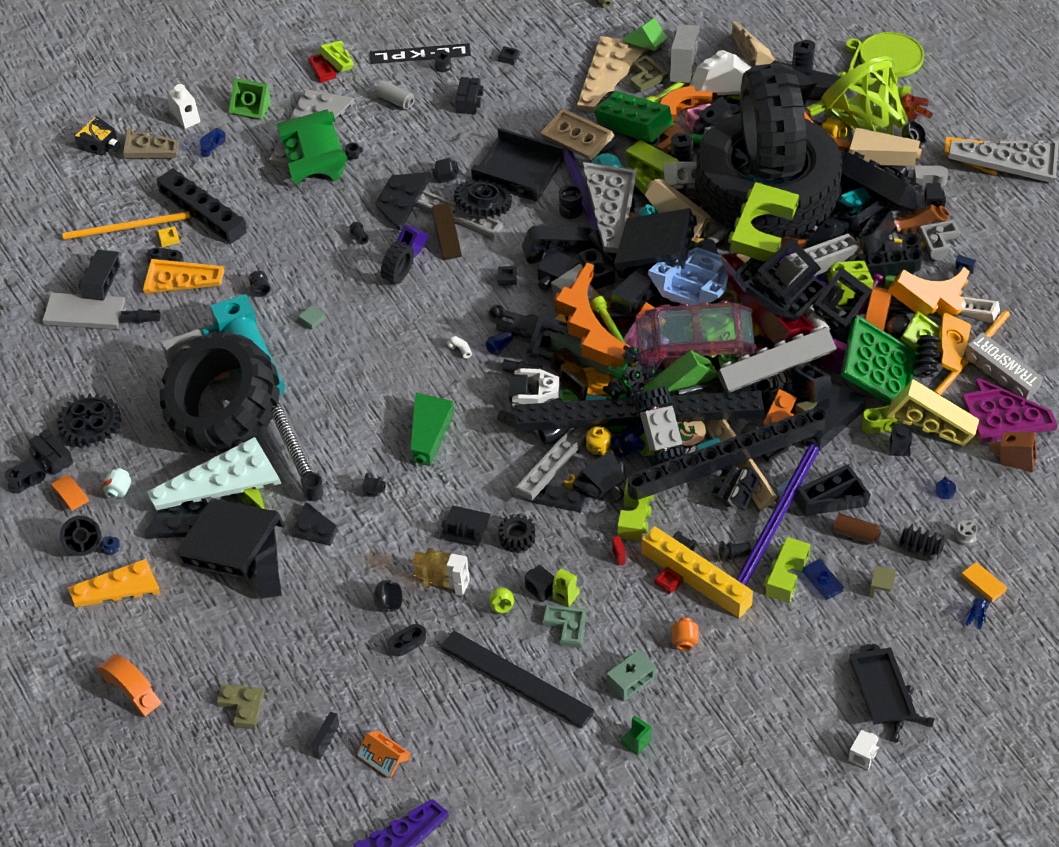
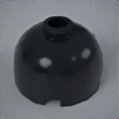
(80, 535)

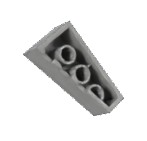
(683, 52)

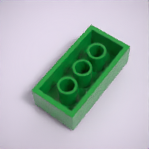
(634, 116)

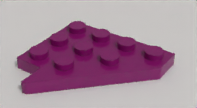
(1005, 411)

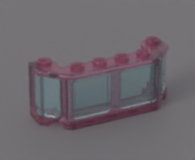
(700, 328)

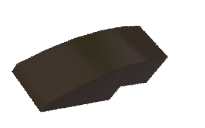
(446, 231)
(570, 372)

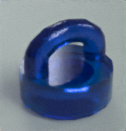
(945, 488)

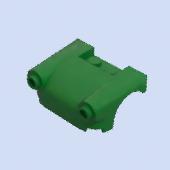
(312, 146)

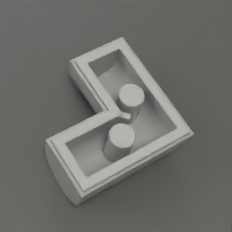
(935, 236)

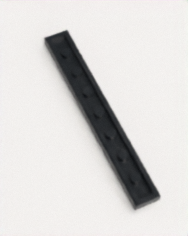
(518, 679)

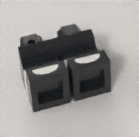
(736, 487)

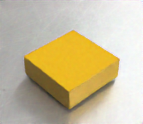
(168, 236)

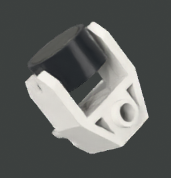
(519, 383)

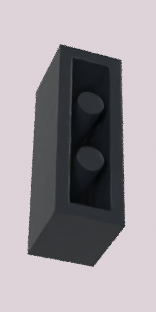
(99, 274)

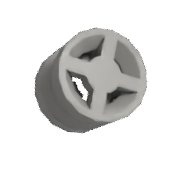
(963, 528)

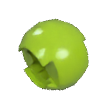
(495, 600)

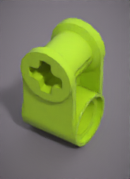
(876, 420)

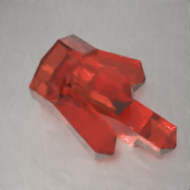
(911, 104)

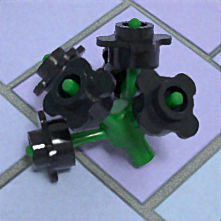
(631, 376)

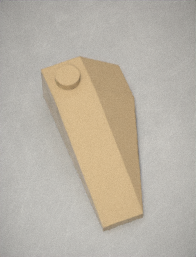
(751, 47)

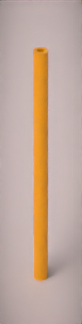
(126, 225)
(952, 375)

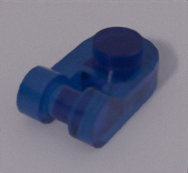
(211, 141)

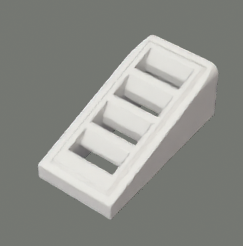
(988, 314)

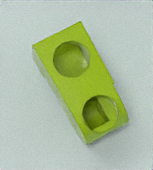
(565, 584)

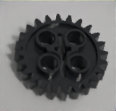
(89, 420)

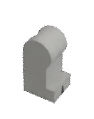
(929, 174)

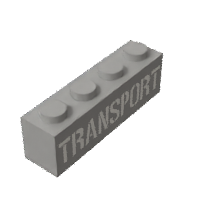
(1003, 366)

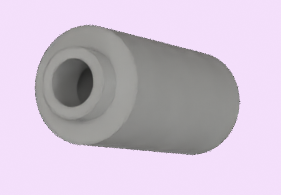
(394, 94)

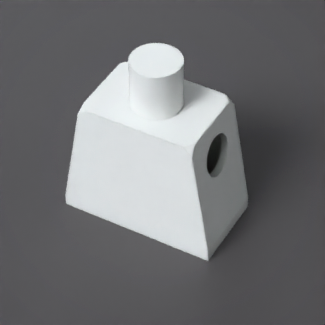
(183, 106)

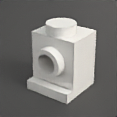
(864, 749)

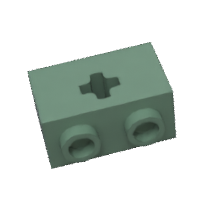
(631, 675)

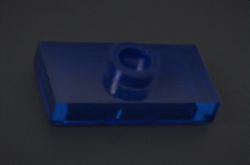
(823, 579)

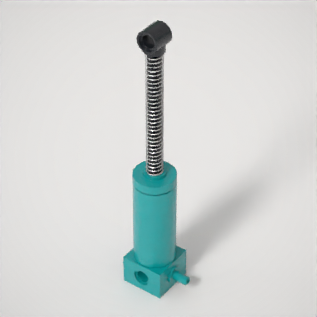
(239, 318)

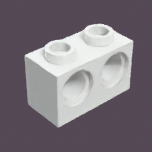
(680, 174)

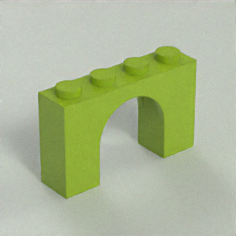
(761, 201)

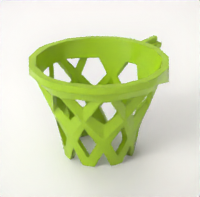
(863, 104)

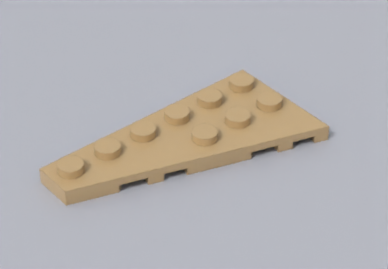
(609, 66)

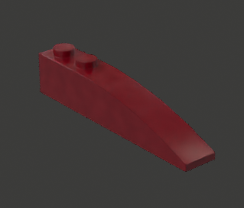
(772, 325)

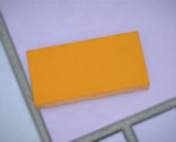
(984, 582)

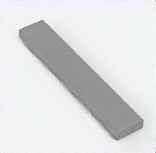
(488, 227)
(552, 462)

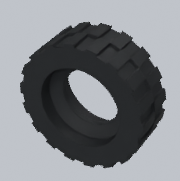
(397, 262)

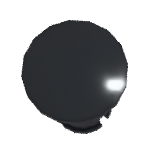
(731, 550)

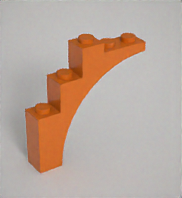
(596, 341)

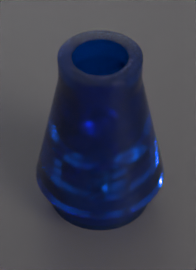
(497, 343)

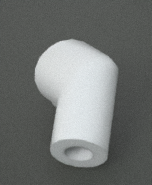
(461, 344)

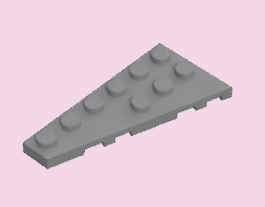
(309, 103)
(1015, 157)
(611, 200)

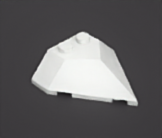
(720, 74)

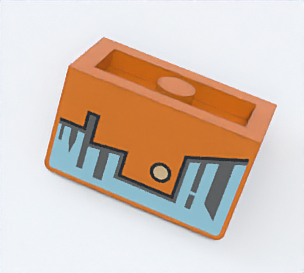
(382, 753)

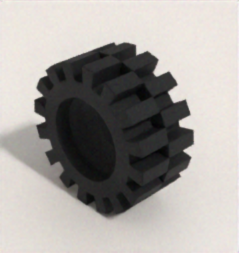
(520, 542)

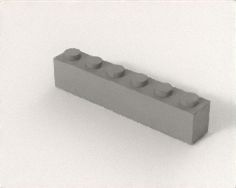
(824, 254)
(776, 360)

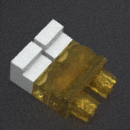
(442, 570)

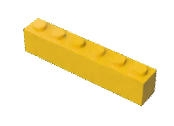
(697, 572)

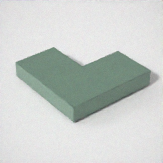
(570, 620)

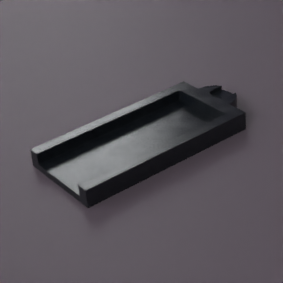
(882, 684)

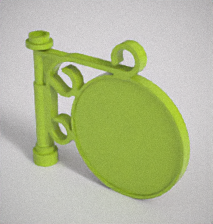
(903, 49)

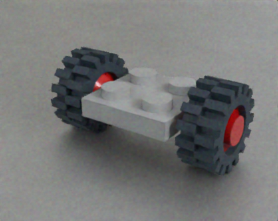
(659, 425)

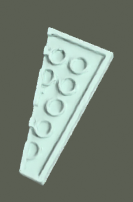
(220, 476)

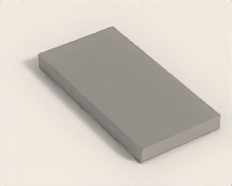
(82, 312)

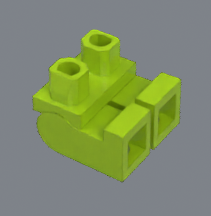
(858, 270)

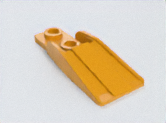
(954, 338)

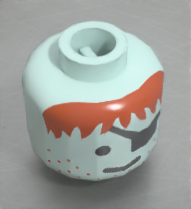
(116, 483)

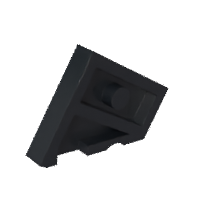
(314, 526)

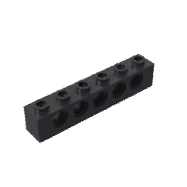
(202, 206)

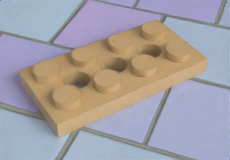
(577, 125)

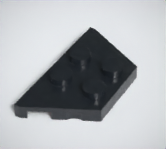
(401, 196)
(175, 520)

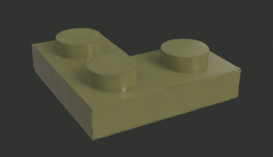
(649, 74)
(246, 701)

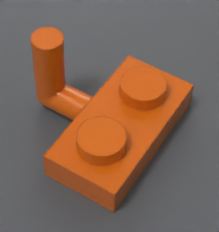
(780, 407)

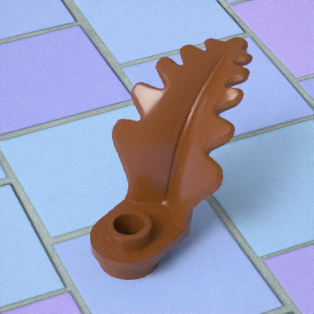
(920, 217)

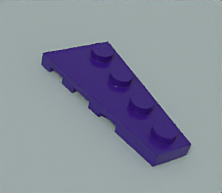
(409, 830)

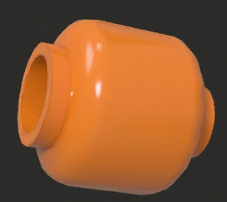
(684, 634)

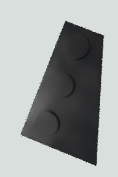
(833, 493)

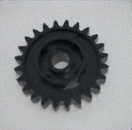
(482, 198)

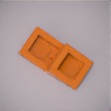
(69, 492)

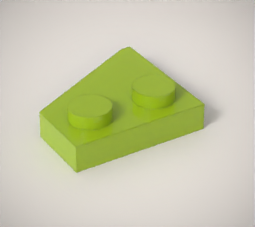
(336, 55)

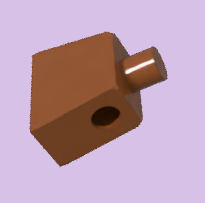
(1016, 450)

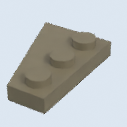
(146, 146)

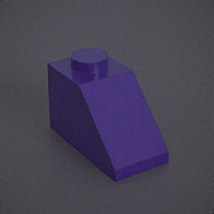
(413, 237)

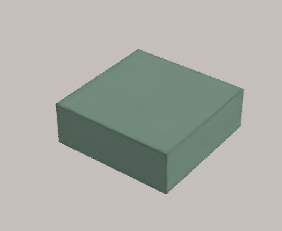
(311, 317)

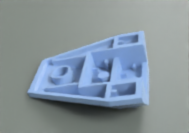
(698, 282)

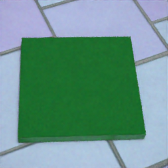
(877, 360)

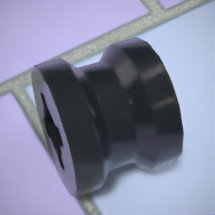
(442, 61)

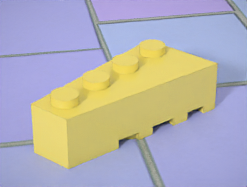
(934, 413)

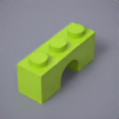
(633, 523)
(781, 583)

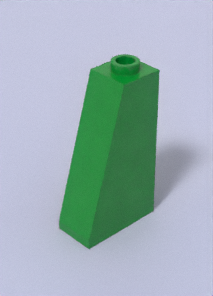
(430, 424)

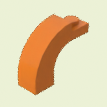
(684, 99)
(879, 307)
(131, 681)

